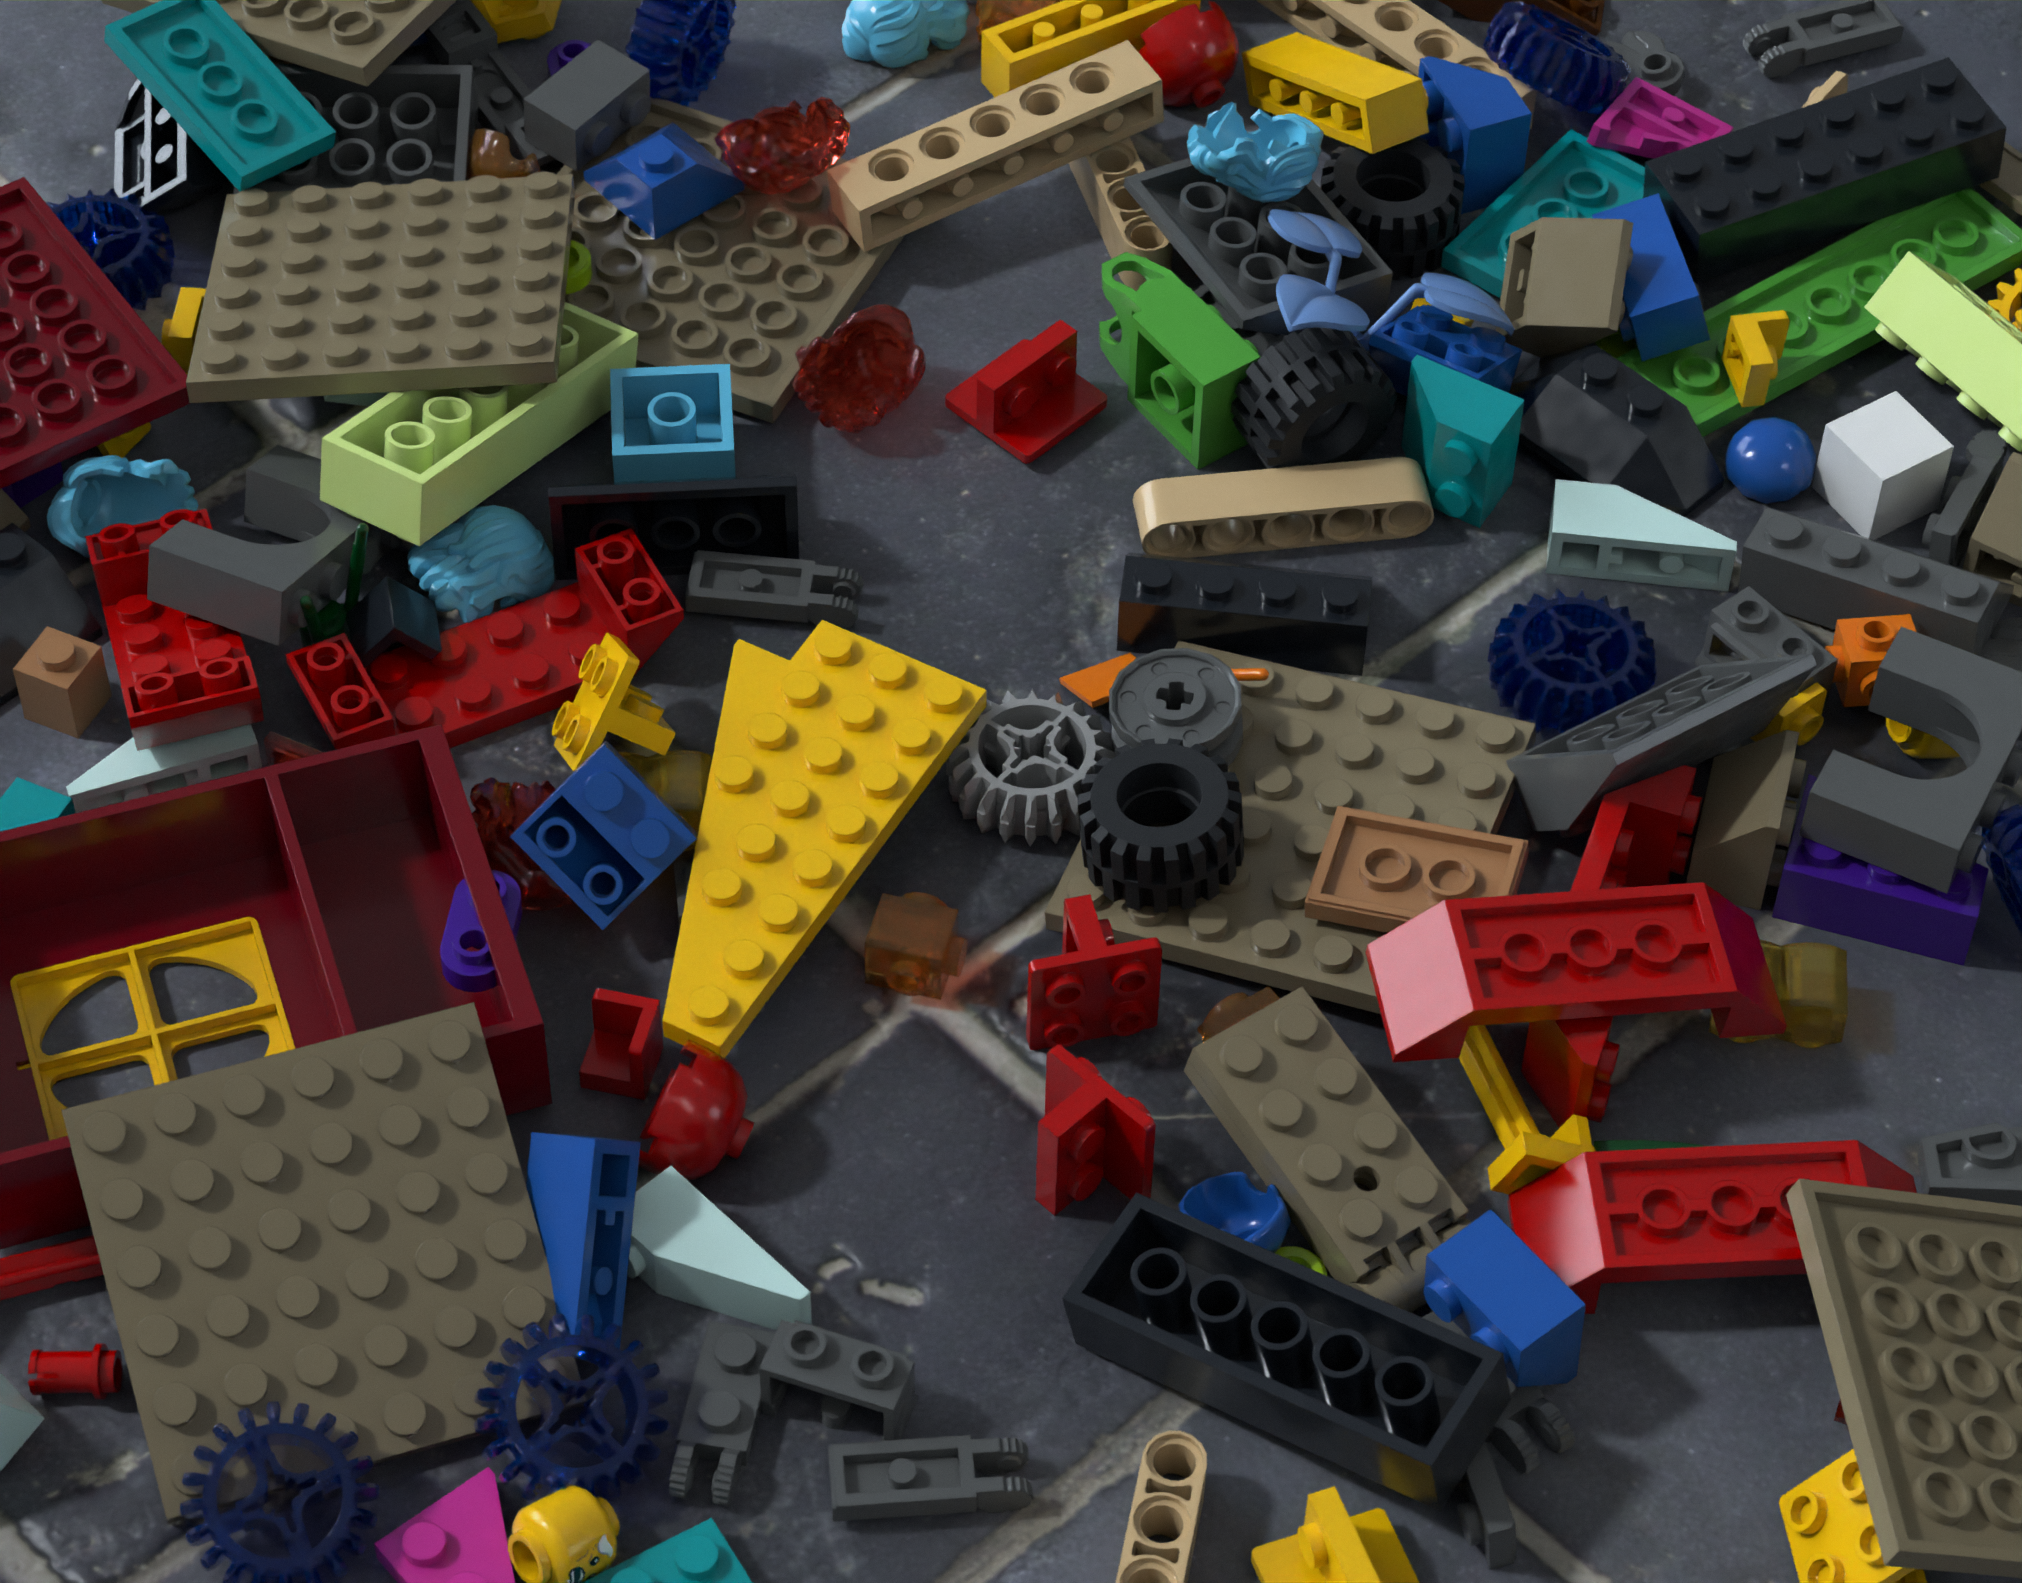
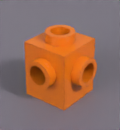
(1860, 648)

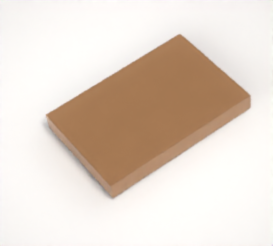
(1392, 868)

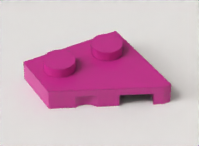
(1653, 123)
(452, 1539)

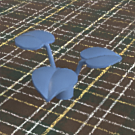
(1313, 305)

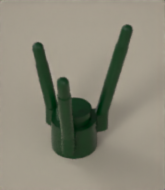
(333, 617)

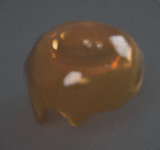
(491, 156)

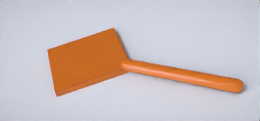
(1094, 682)

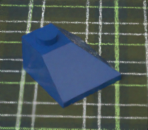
(663, 180)

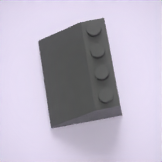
(393, 132)
(1239, 252)
(1660, 730)

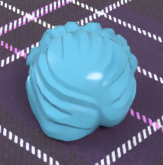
(901, 29)
(1260, 163)
(115, 492)
(482, 559)

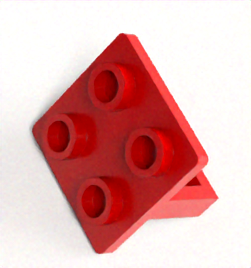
(1029, 395)
(1093, 984)
(1089, 1135)

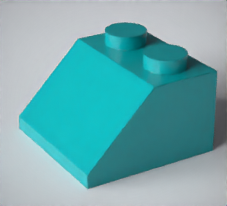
(1461, 438)

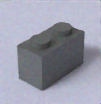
(587, 105)

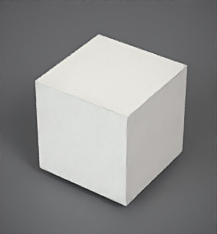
(1882, 466)

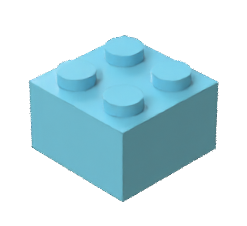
(672, 423)

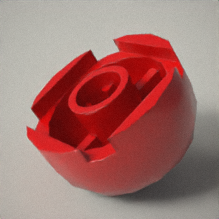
(1192, 55)
(697, 1116)

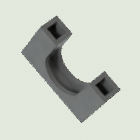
(257, 584)
(1921, 824)

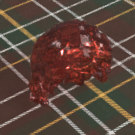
(783, 147)
(860, 369)
(498, 814)

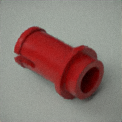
(76, 1371)

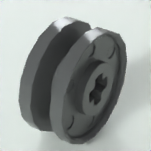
(1178, 697)

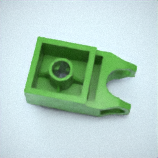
(1175, 358)

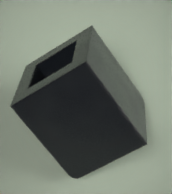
(391, 619)

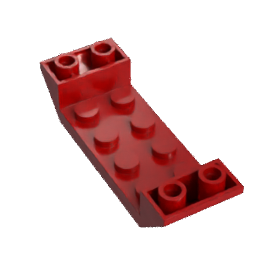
(498, 664)
(173, 668)
(1631, 845)
(1569, 960)
(1682, 1210)

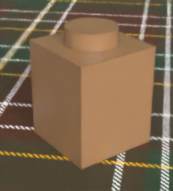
(62, 682)

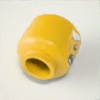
(564, 1537)

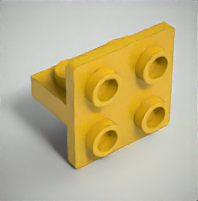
(610, 705)
(1834, 1530)
(1335, 1548)

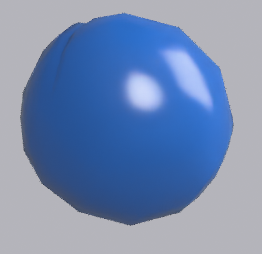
(1770, 460)
(1240, 1209)

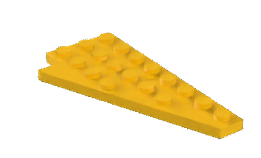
(798, 801)

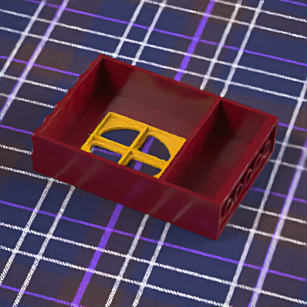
(299, 879)

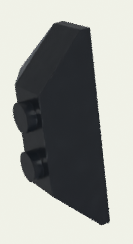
(159, 157)
(1615, 429)

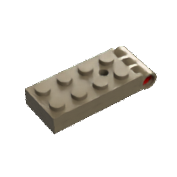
(1314, 1131)

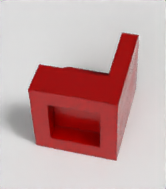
(623, 1044)

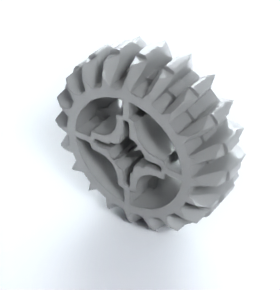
(1028, 749)

